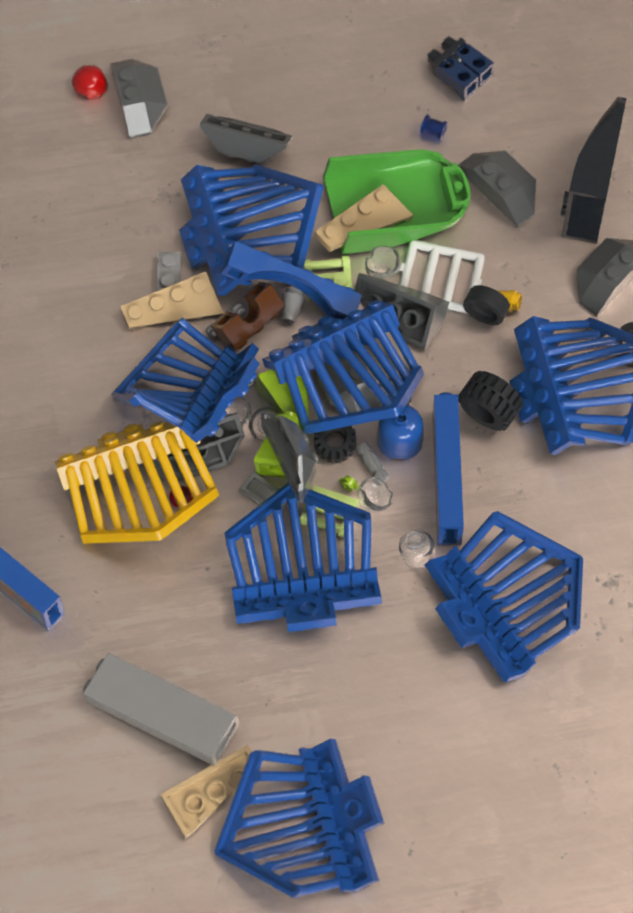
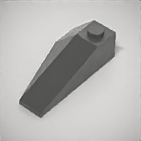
(417, 312)

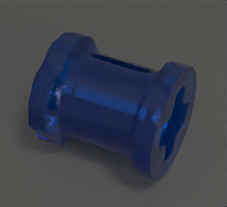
(434, 127)

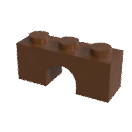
(263, 306)

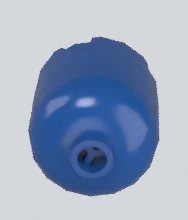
(401, 438)

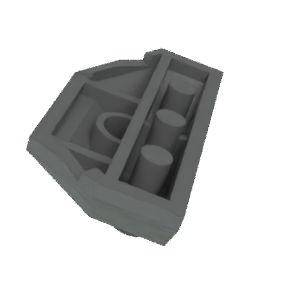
(139, 95)
(244, 139)
(503, 183)
(605, 274)
(349, 401)
(215, 450)
(292, 452)

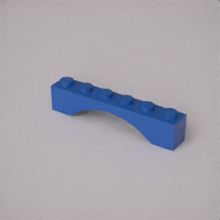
(250, 264)

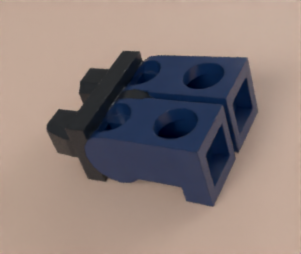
(461, 66)

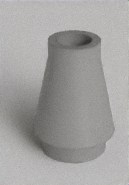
(293, 302)

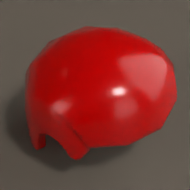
(89, 81)

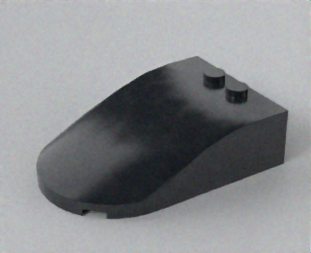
(591, 177)

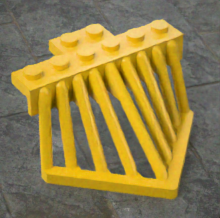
(127, 451)

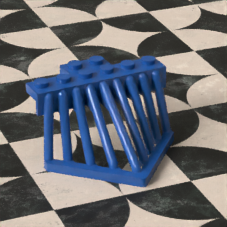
(215, 223)
(338, 338)
(546, 382)
(204, 408)
(305, 600)
(478, 618)
(343, 814)

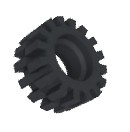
(339, 452)

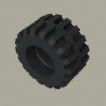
(490, 400)

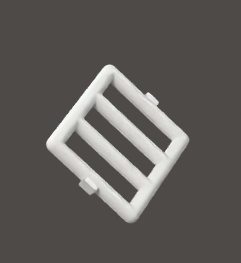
(435, 250)

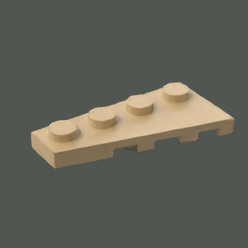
(374, 211)
(187, 299)
(205, 792)

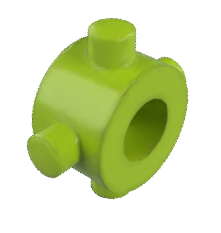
(348, 483)

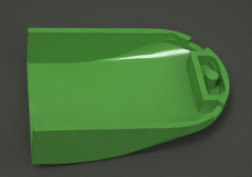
(419, 179)

